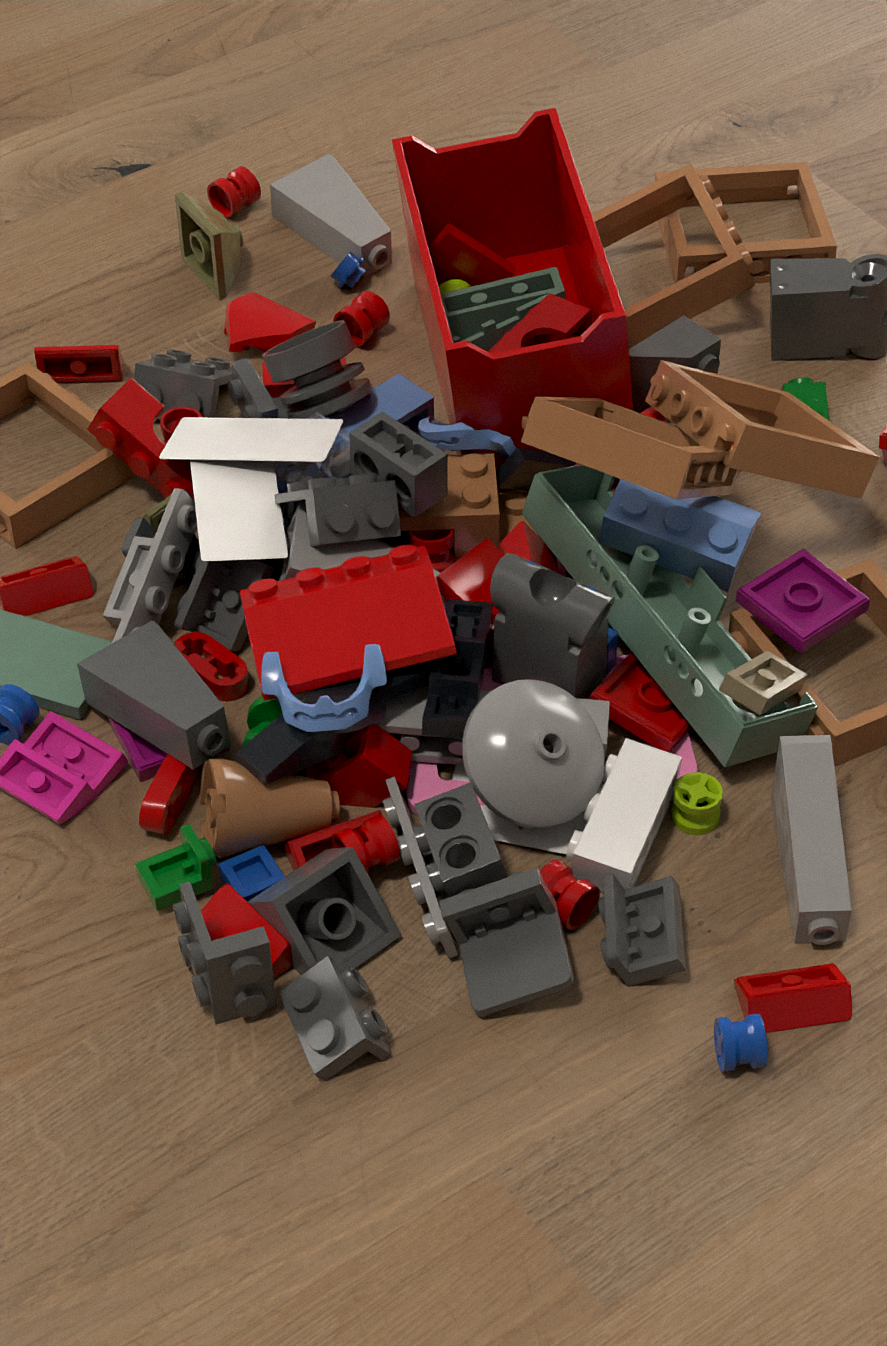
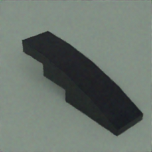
(458, 678)
(287, 749)

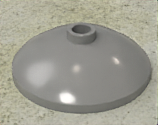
(513, 768)

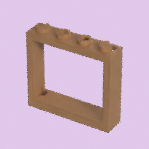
(752, 185)
(698, 291)
(769, 429)
(627, 446)
(71, 490)
(858, 733)

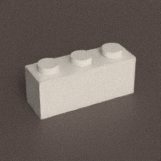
(624, 815)

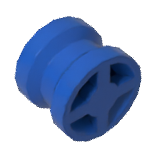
(16, 711)
(740, 1042)

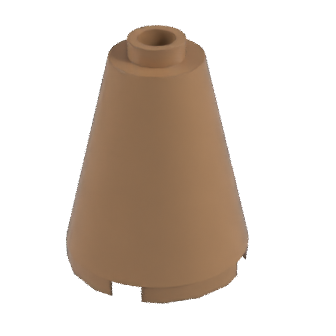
(248, 813)

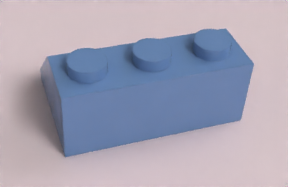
(682, 531)

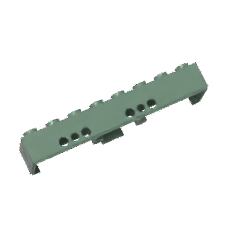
(660, 617)

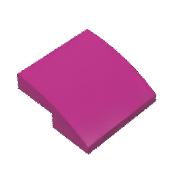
(59, 768)

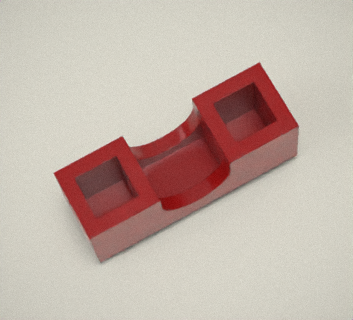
(546, 322)
(127, 429)

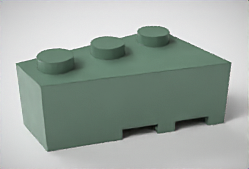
(493, 308)

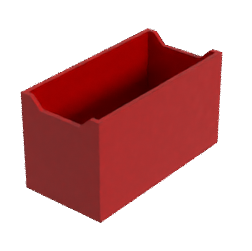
(531, 209)

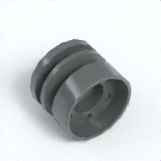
(318, 374)

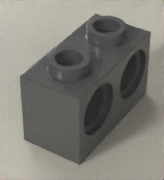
(403, 456)
(458, 838)

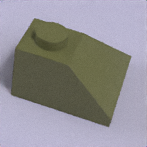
(208, 244)

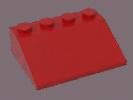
(330, 615)

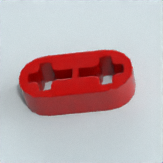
(216, 661)
(166, 796)

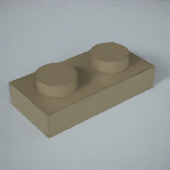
(762, 683)

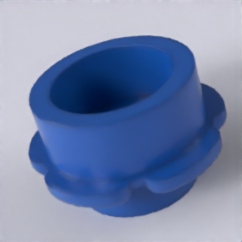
(348, 271)

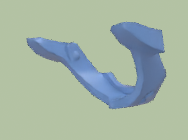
(463, 437)
(325, 713)

